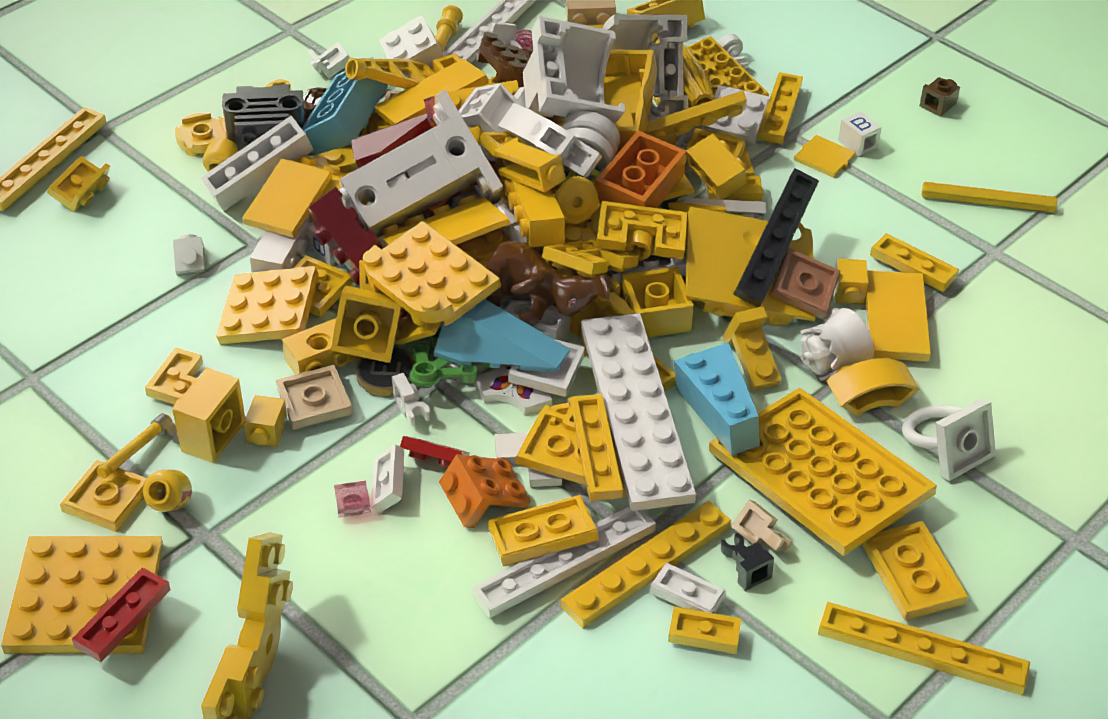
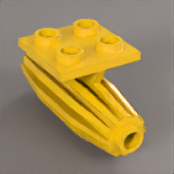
(695, 81)

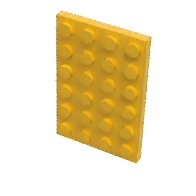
(827, 472)

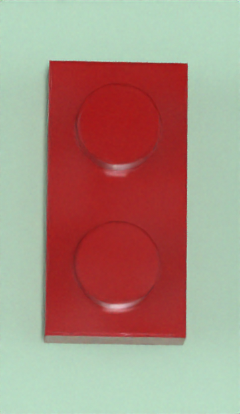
(421, 449)

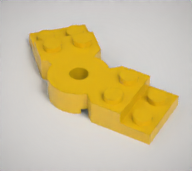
(262, 597)

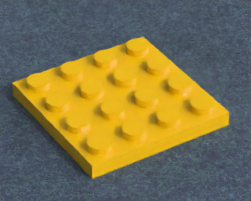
(68, 583)

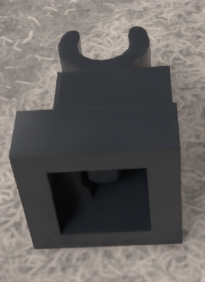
(752, 564)

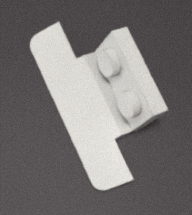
(487, 108)

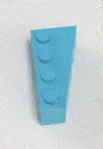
(719, 396)

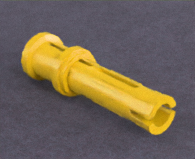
(447, 25)

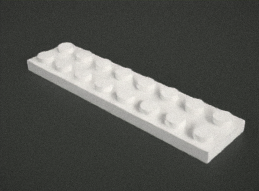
(637, 413)

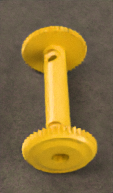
(576, 199)

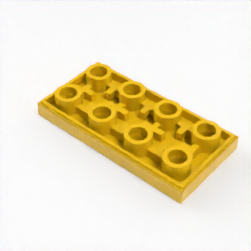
(723, 68)
(410, 101)
(897, 315)

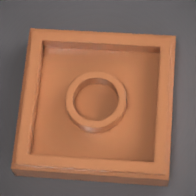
(805, 283)

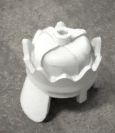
(836, 343)

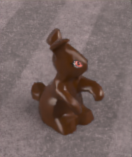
(529, 277)

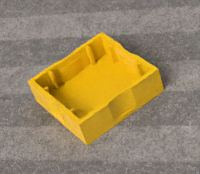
(630, 81)

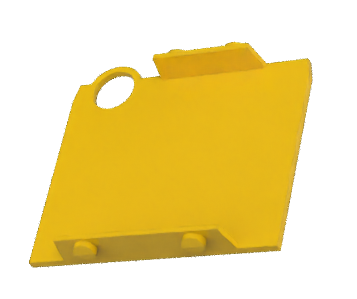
(717, 256)

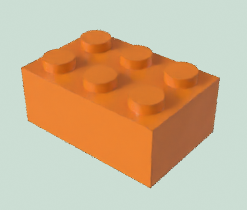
(642, 172)

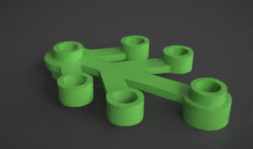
(428, 373)

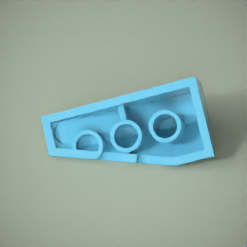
(498, 338)

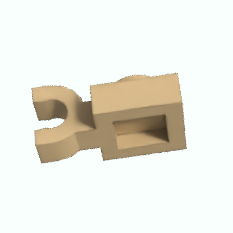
(757, 526)

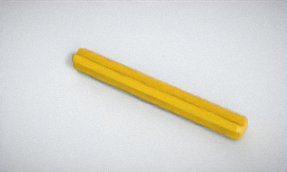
(989, 197)

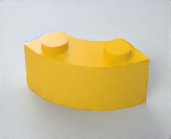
(872, 385)

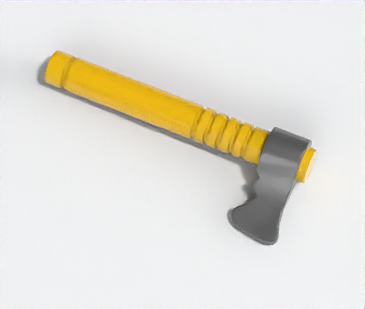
(160, 425)

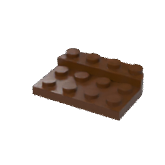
(504, 58)

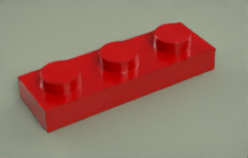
(121, 614)

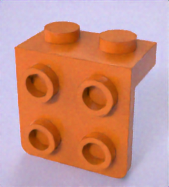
(478, 482)

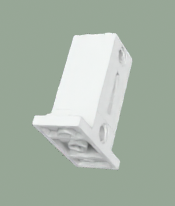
(421, 173)

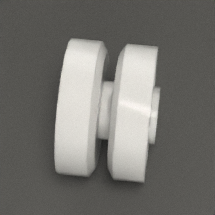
(595, 132)

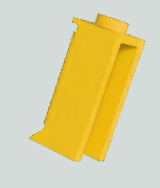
(531, 165)

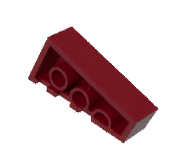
(342, 232)

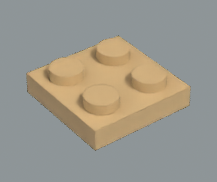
(314, 397)

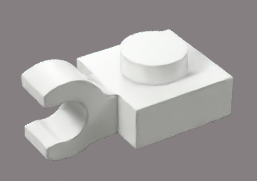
(407, 399)

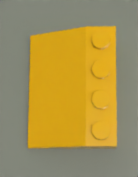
(458, 224)

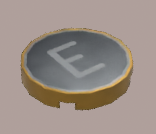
(377, 375)

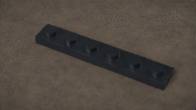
(776, 238)

